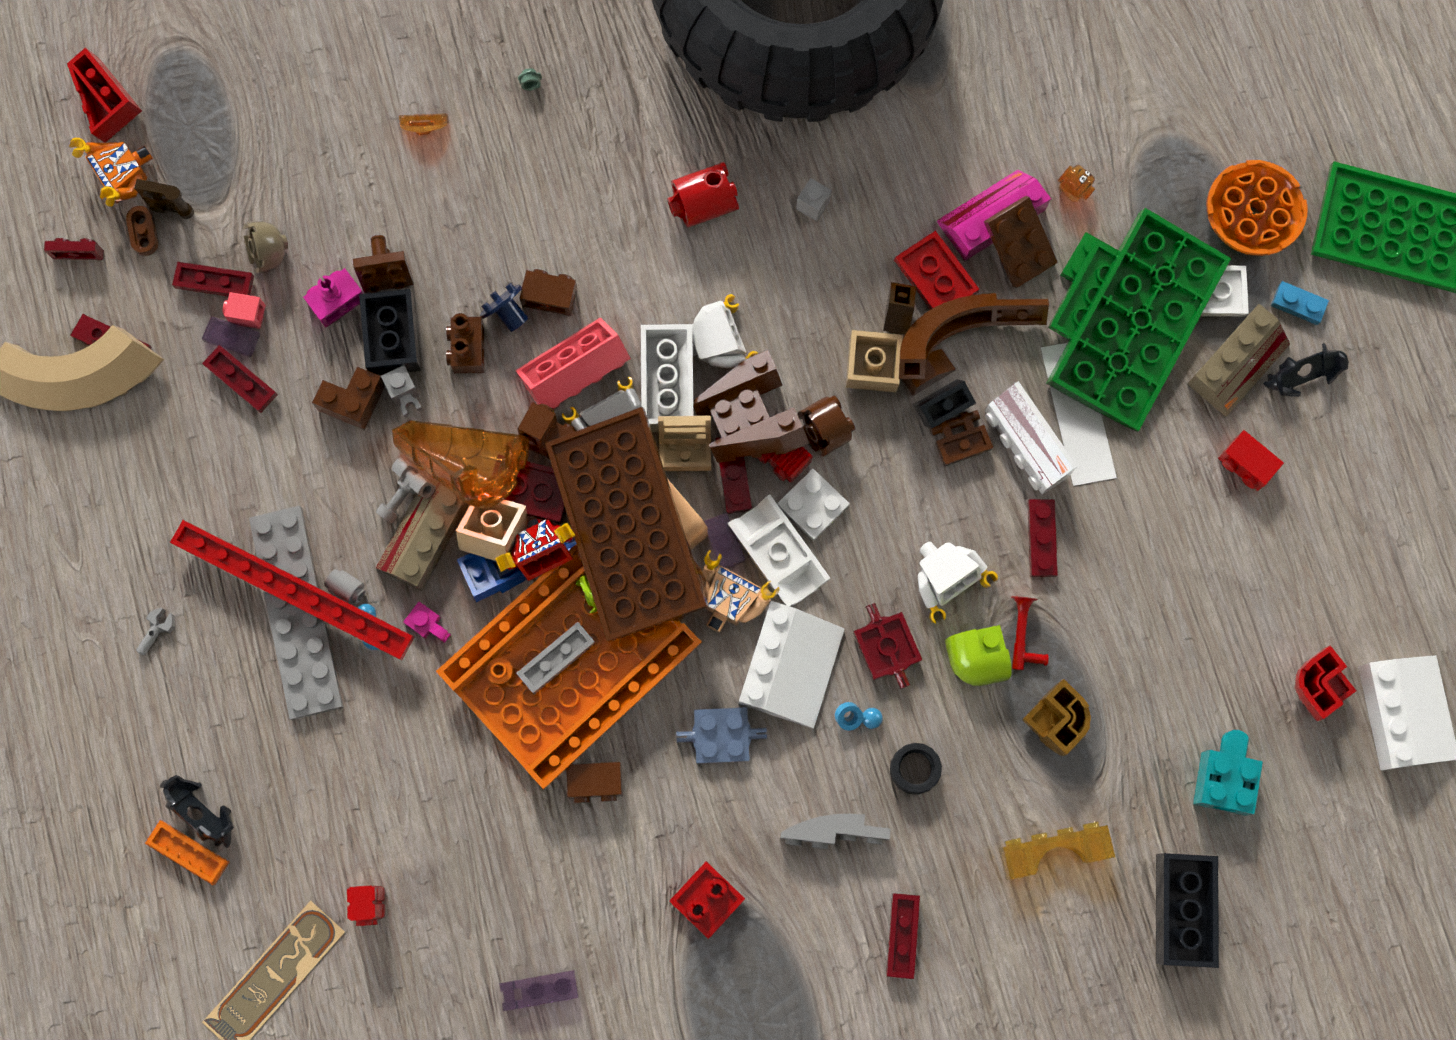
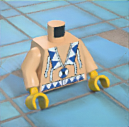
(732, 596)

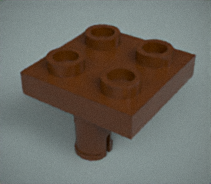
(383, 268)

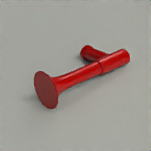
(1019, 653)

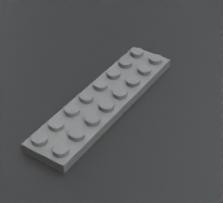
(298, 637)

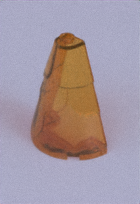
(468, 461)

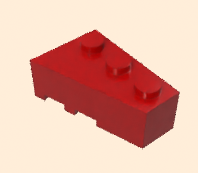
(102, 96)

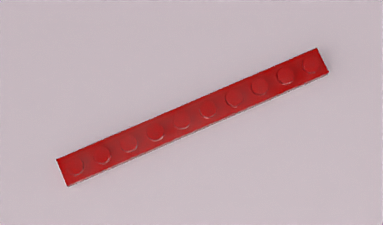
(292, 590)

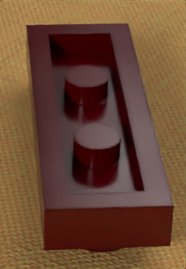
(212, 279)
(240, 379)
(735, 485)
(1042, 538)
(903, 936)

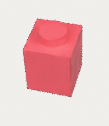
(244, 310)

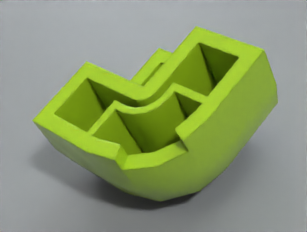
(979, 656)

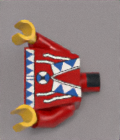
(538, 549)

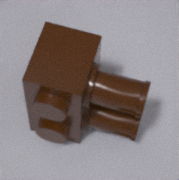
(467, 344)

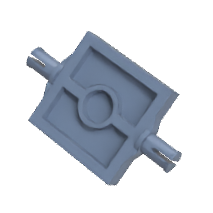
(721, 735)

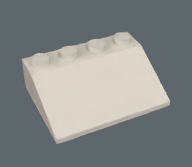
(791, 665)
(1408, 712)

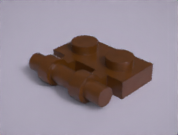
(964, 444)

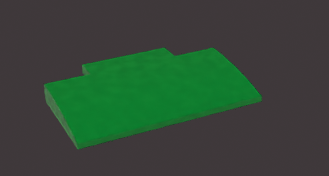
(1132, 317)

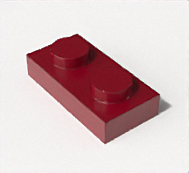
(74, 250)

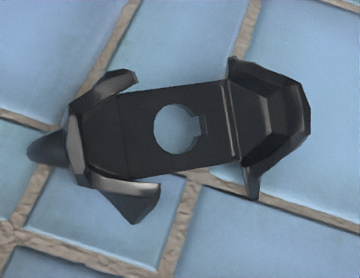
(1325, 363)
(180, 797)

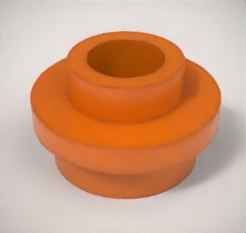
(505, 676)

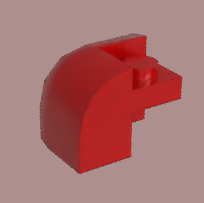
(1322, 684)

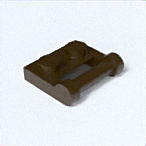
(163, 198)

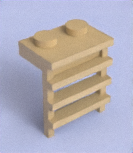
(685, 442)

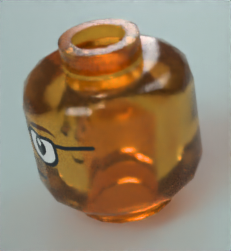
(1076, 183)

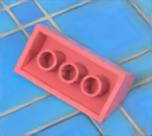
(573, 364)

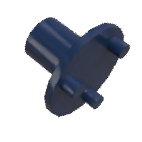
(506, 308)

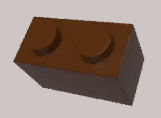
(548, 292)
(593, 781)

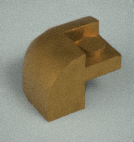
(1060, 718)

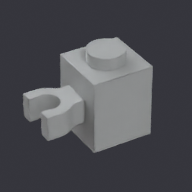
(401, 389)

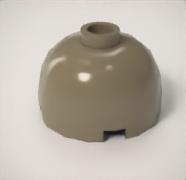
(264, 245)

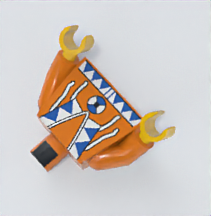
(114, 166)

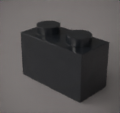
(944, 403)

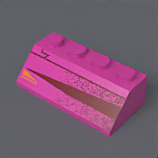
(966, 223)

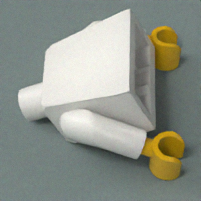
(716, 335)
(948, 573)

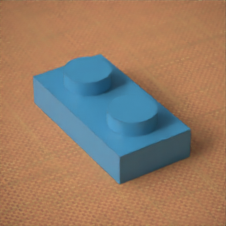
(1299, 303)

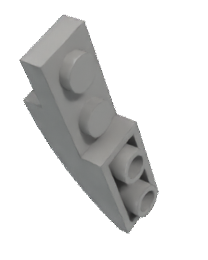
(823, 831)

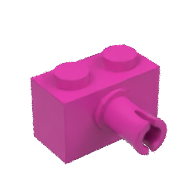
(333, 297)

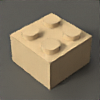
(873, 361)
(492, 529)

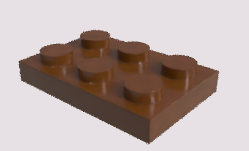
(1020, 241)

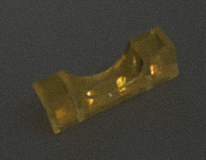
(1089, 844)

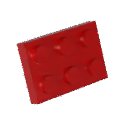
(935, 271)

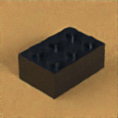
(390, 331)

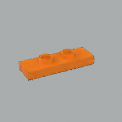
(187, 852)

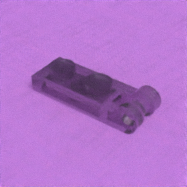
(540, 990)

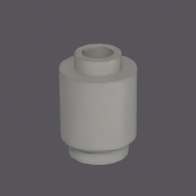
(345, 586)

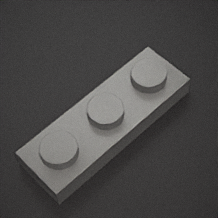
(556, 658)

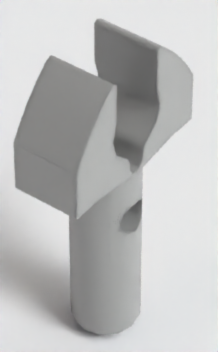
(156, 629)

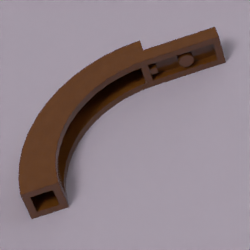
(959, 316)

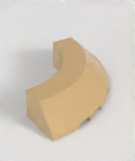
(76, 379)

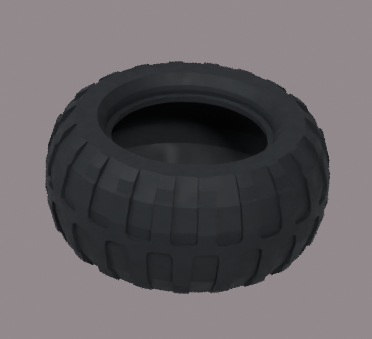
(797, 67)

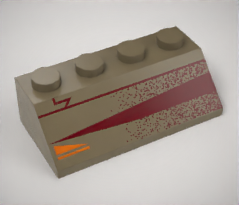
(1241, 360)
(422, 536)

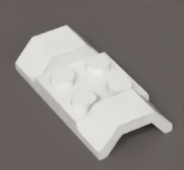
(779, 552)

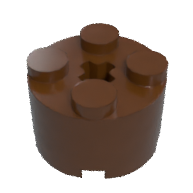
(826, 425)

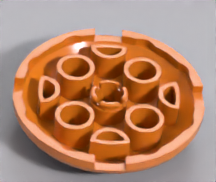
(1269, 191)

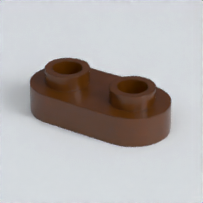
(142, 232)

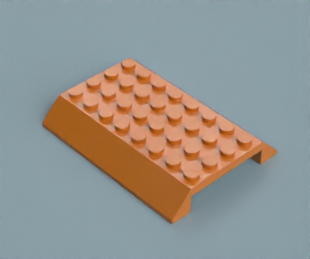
(582, 701)

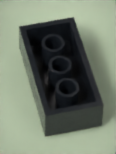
(1187, 910)

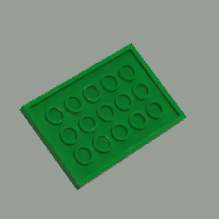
(1388, 226)

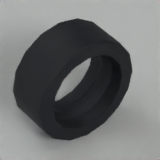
(931, 755)

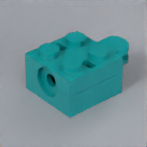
(1228, 778)

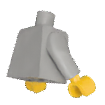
(614, 405)

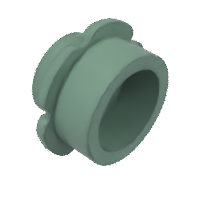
(530, 79)

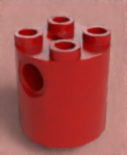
(703, 195)

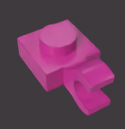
(425, 621)

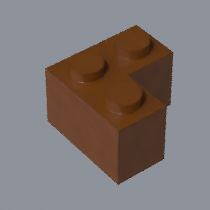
(352, 404)
(542, 427)

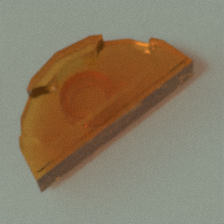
(423, 123)

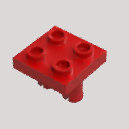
(707, 900)

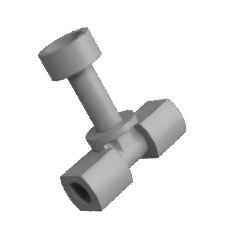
(410, 482)

